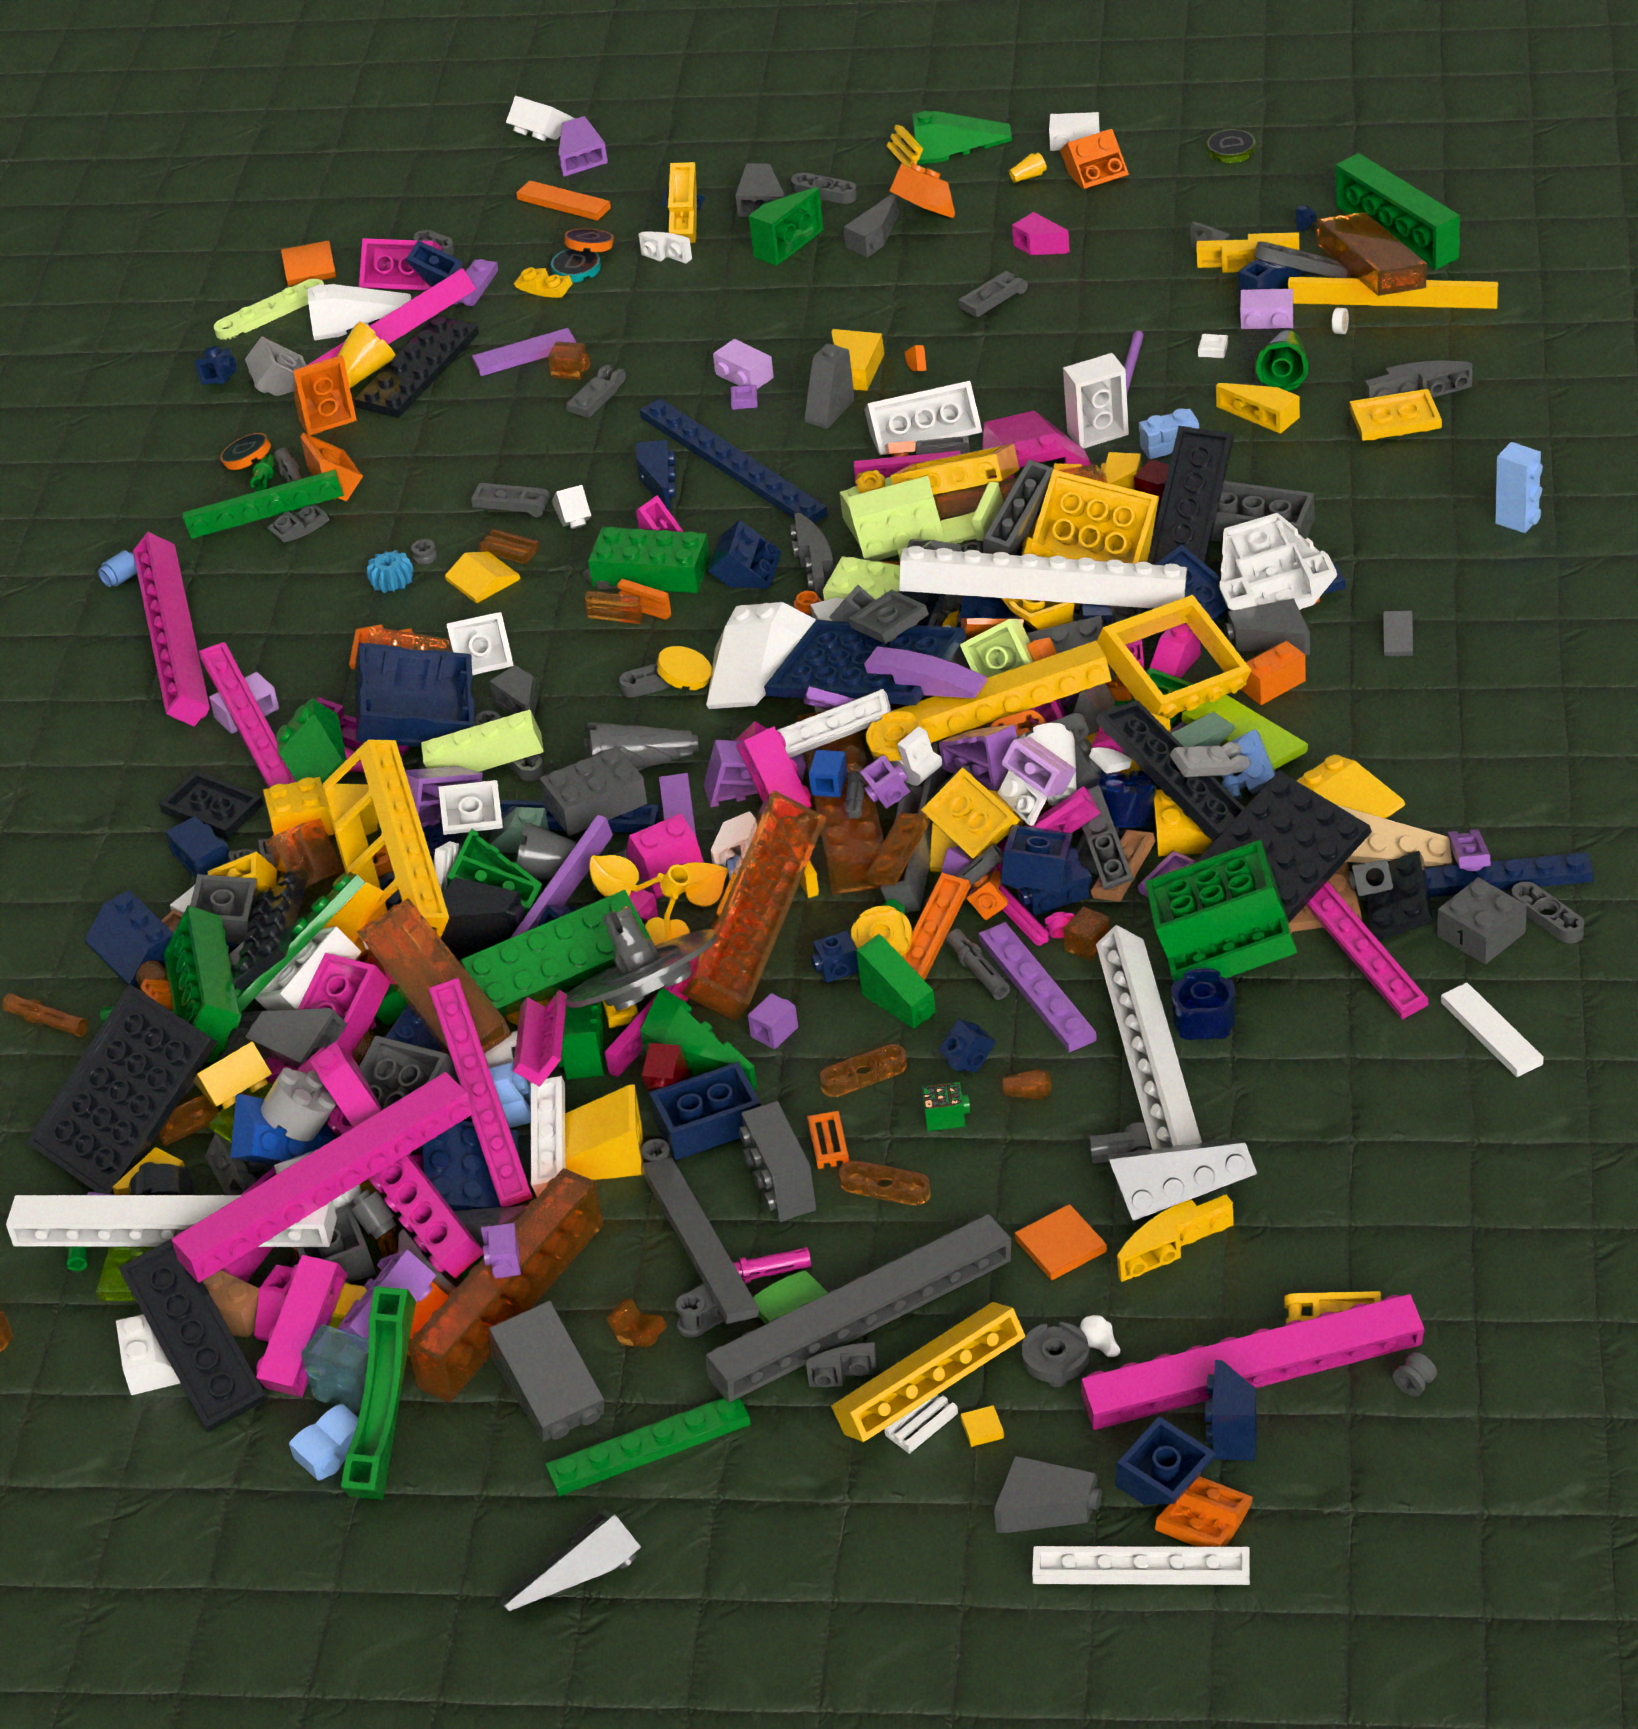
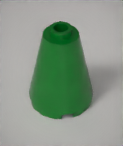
(1283, 362)

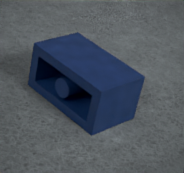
(197, 846)

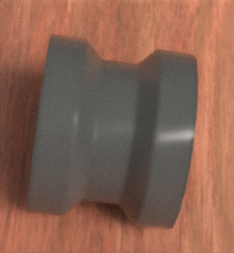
(1415, 1374)

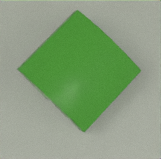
(787, 1295)

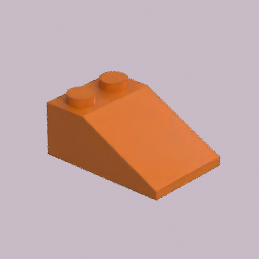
(323, 395)

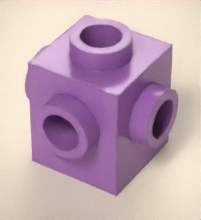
(885, 782)

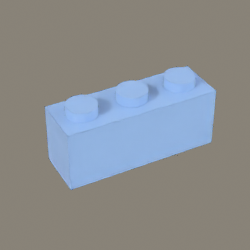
(1518, 487)

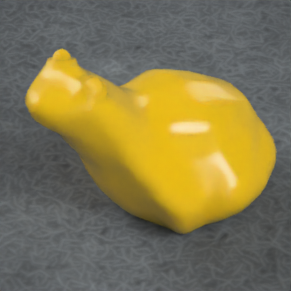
(869, 481)

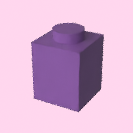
(773, 1021)

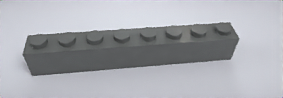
(913, 880)

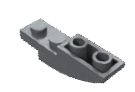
(1437, 376)
(813, 552)
(1106, 845)

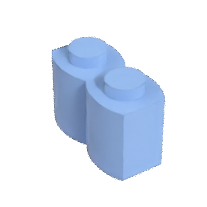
(513, 1094)
(324, 1445)

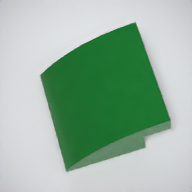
(1221, 914)

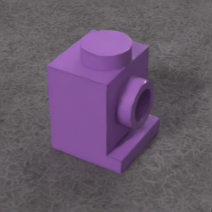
(501, 1250)

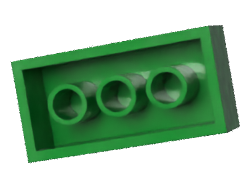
(650, 558)

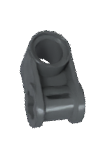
(700, 1309)

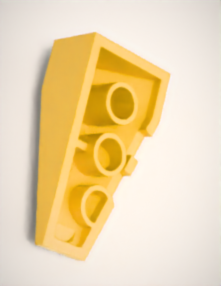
(1041, 614)

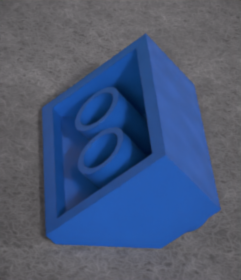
(261, 1143)

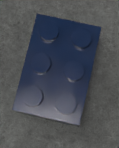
(703, 1110)

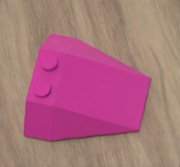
(1033, 440)

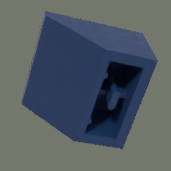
(744, 558)
(1231, 1414)

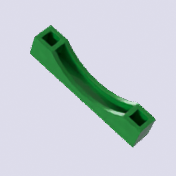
(372, 1441)

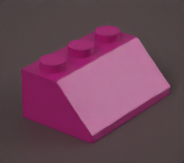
(386, 267)
(350, 990)

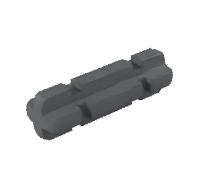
(855, 795)

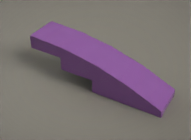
(933, 674)

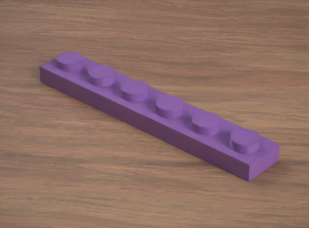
(1037, 987)

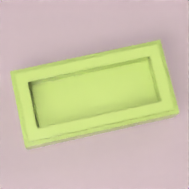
(987, 509)

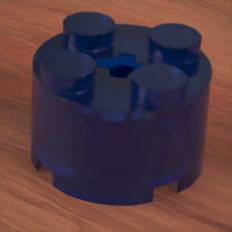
(1128, 797)
(1203, 1005)

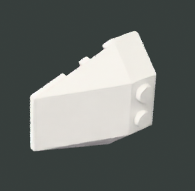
(1270, 564)
(752, 650)

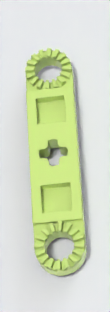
(265, 310)

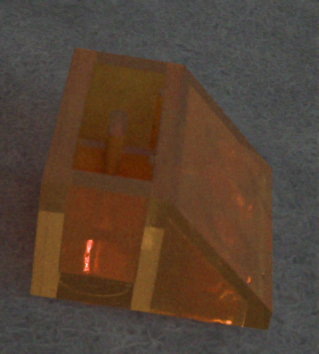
(308, 848)

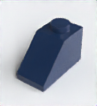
(432, 263)

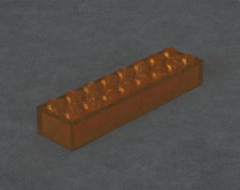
(847, 843)
(755, 905)
(549, 1238)

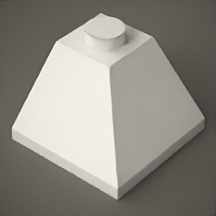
(483, 639)

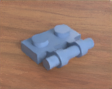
(1258, 772)

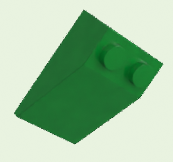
(785, 225)
(312, 742)

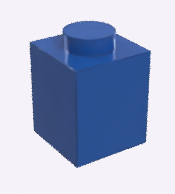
(828, 773)

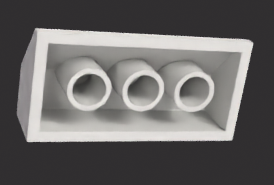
(924, 416)

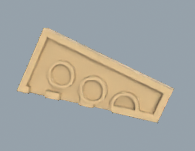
(1393, 840)

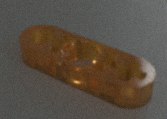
(845, 1084)
(856, 1175)

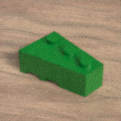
(486, 865)
(583, 1042)

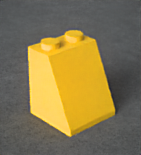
(605, 1137)

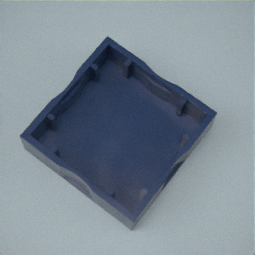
(411, 694)

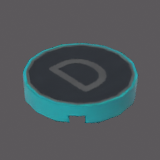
(576, 264)

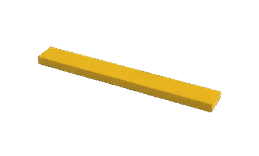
(1354, 292)

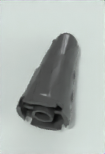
(640, 744)

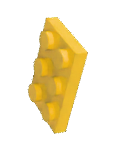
(1395, 414)
(970, 814)

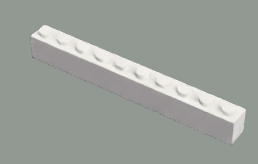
(1040, 578)
(1147, 1040)
(138, 1220)

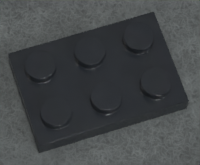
(212, 802)
(1404, 905)

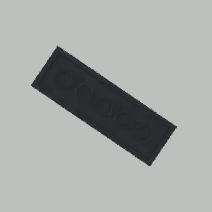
(416, 366)
(1191, 492)
(1150, 747)
(270, 927)
(193, 1336)

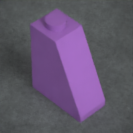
(580, 147)

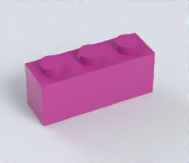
(771, 767)

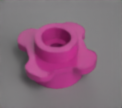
(1057, 922)

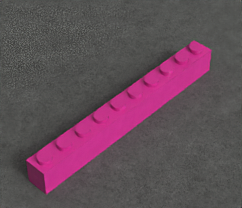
(171, 630)
(321, 1177)
(1259, 1358)

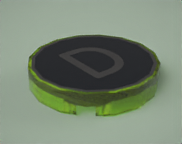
(1231, 145)

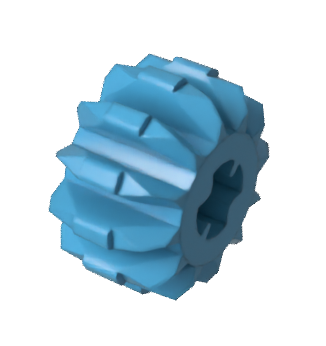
(389, 571)

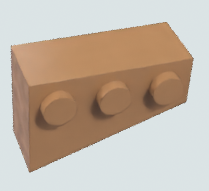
(235, 1301)

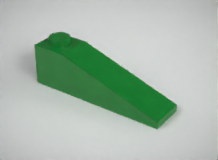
(672, 1024)

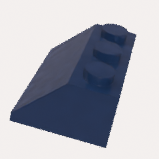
(128, 936)

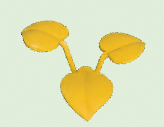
(700, 882)

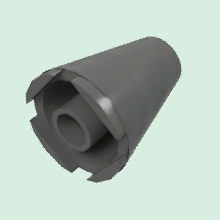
(543, 852)

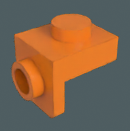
(986, 896)

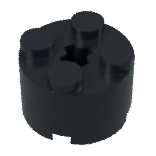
(161, 1180)

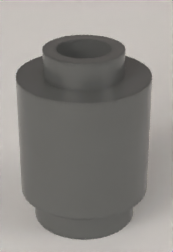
(373, 1213)

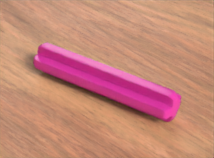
(1024, 919)

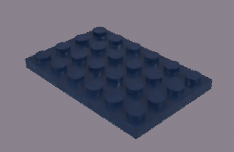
(834, 658)

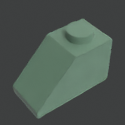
(510, 836)

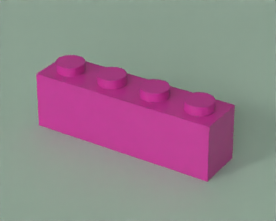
(307, 1306)

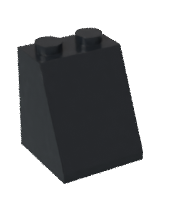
(479, 916)

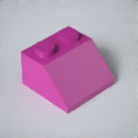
(661, 847)

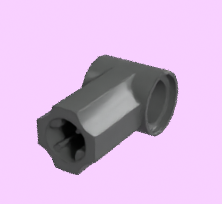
(1133, 1138)

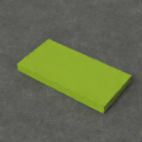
(1279, 743)

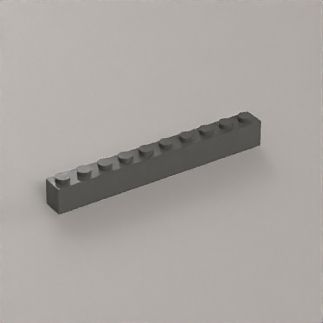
(858, 1307)

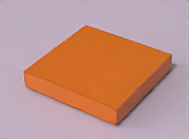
(1060, 1242)

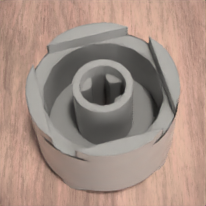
(298, 1104)

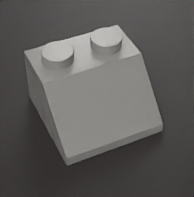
(273, 367)

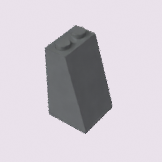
(545, 1372)

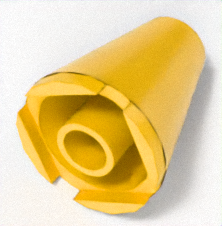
(364, 353)

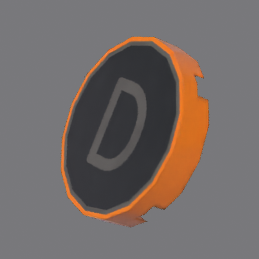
(589, 238)
(242, 451)

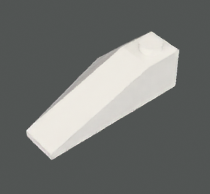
(341, 307)

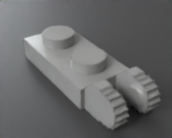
(1210, 760)

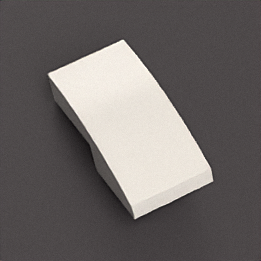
(662, 245)

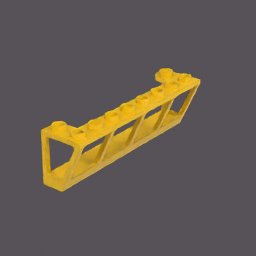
(400, 827)

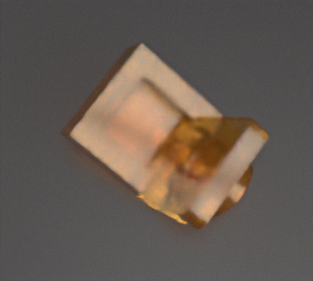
(634, 1327)

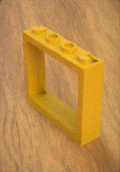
(963, 469)
(1185, 610)

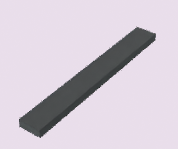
(700, 1241)

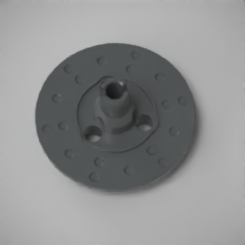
(639, 964)

